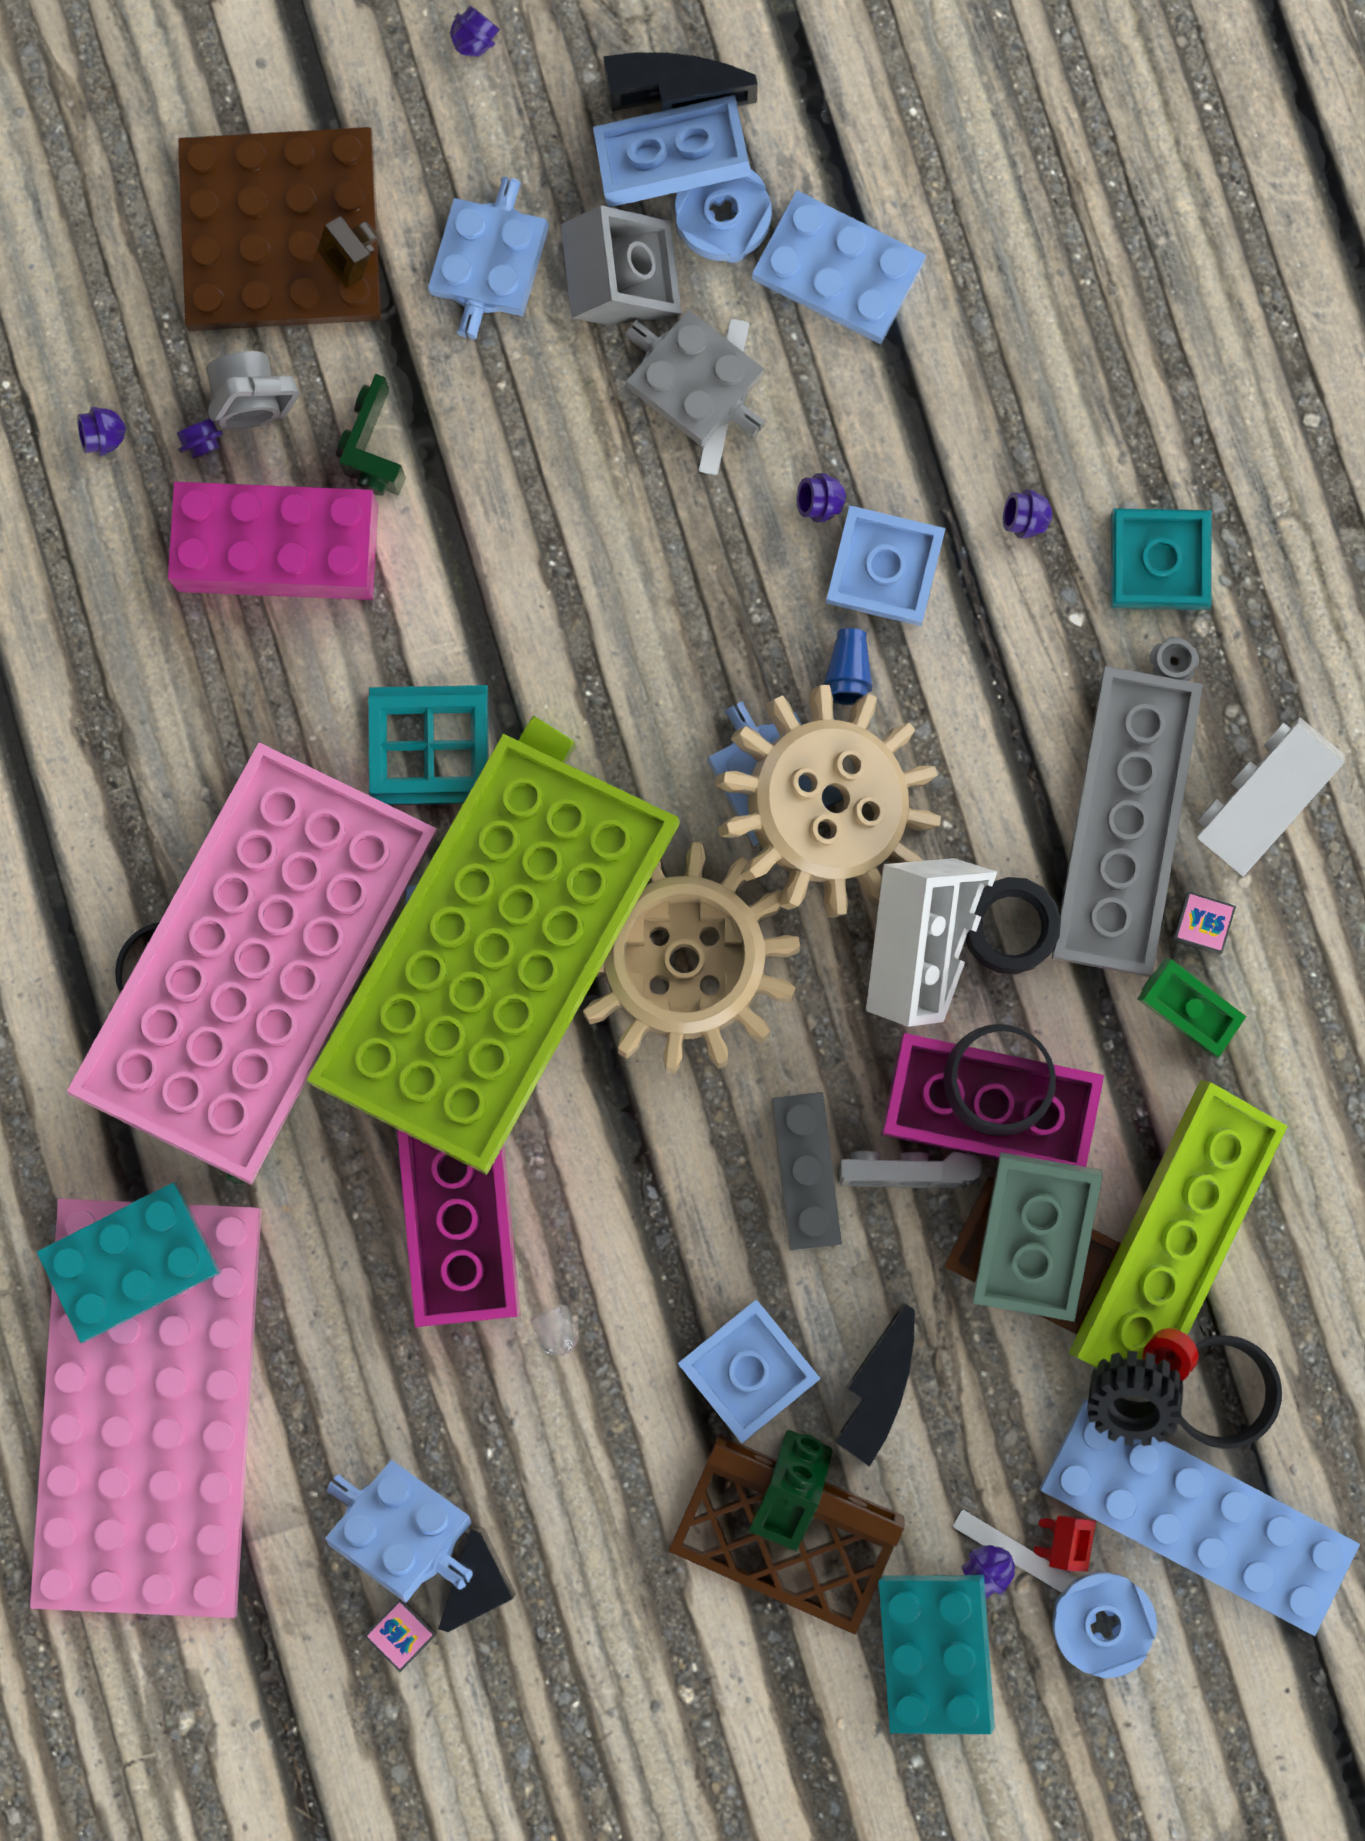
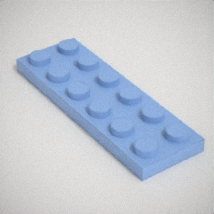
(1203, 1521)

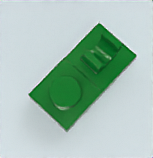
(1191, 1007)

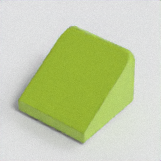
(547, 739)

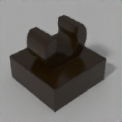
(347, 249)

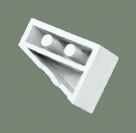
(1269, 795)
(920, 936)

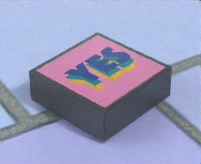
(1204, 923)
(400, 1634)

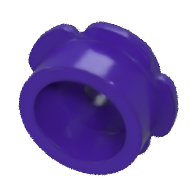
(199, 438)

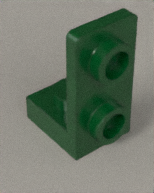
(793, 1490)

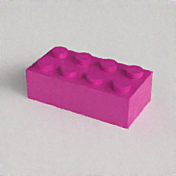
(273, 540)
(996, 1090)
(457, 1237)

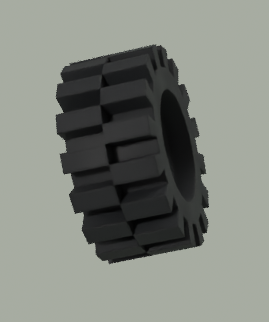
(1141, 1379)

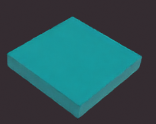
(1161, 559)

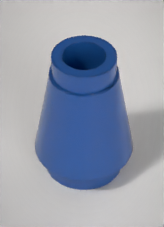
(849, 667)

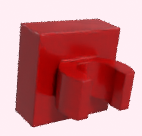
(1070, 1544)

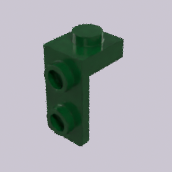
(370, 470)

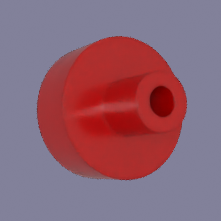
(1174, 1348)

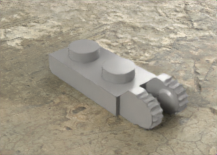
(911, 1171)

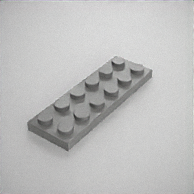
(1127, 821)

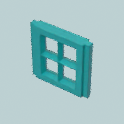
(426, 701)

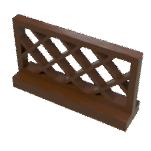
(836, 1507)

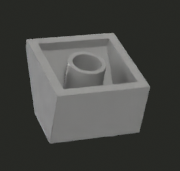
(620, 267)

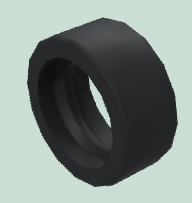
(1050, 926)

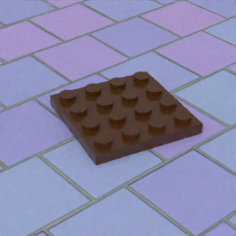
(256, 225)

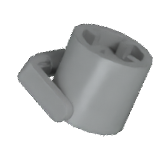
(247, 392)

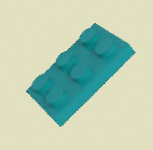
(128, 1262)
(936, 1654)

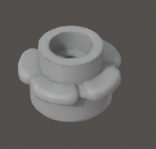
(1178, 648)

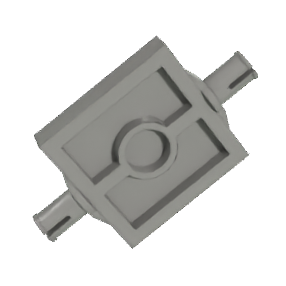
(695, 378)

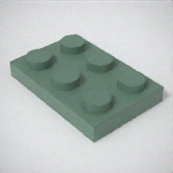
(1037, 1236)

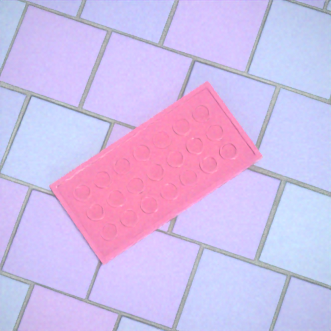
(253, 963)
(150, 1440)

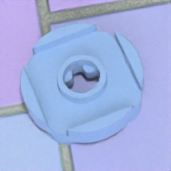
(731, 238)
(1131, 1636)

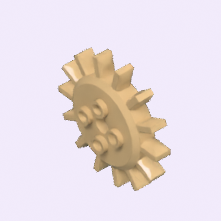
(789, 818)
(685, 910)

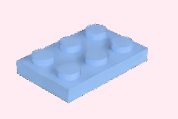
(671, 151)
(838, 267)

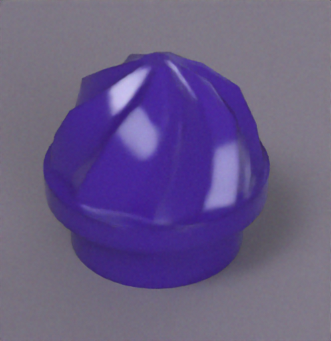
(472, 32)
(100, 430)
(820, 497)
(1026, 514)
(994, 1564)

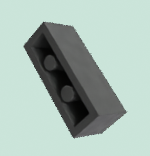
(806, 1171)

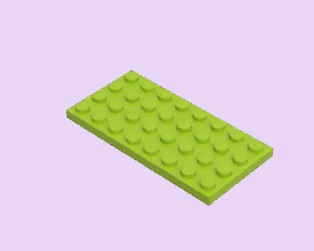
(494, 953)

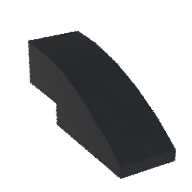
(673, 80)
(881, 1386)

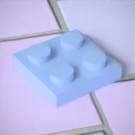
(885, 565)
(749, 1371)

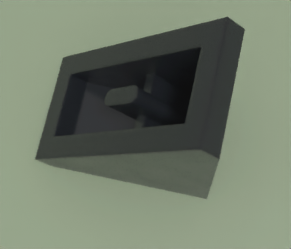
(485, 1590)

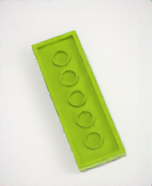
(1181, 1225)

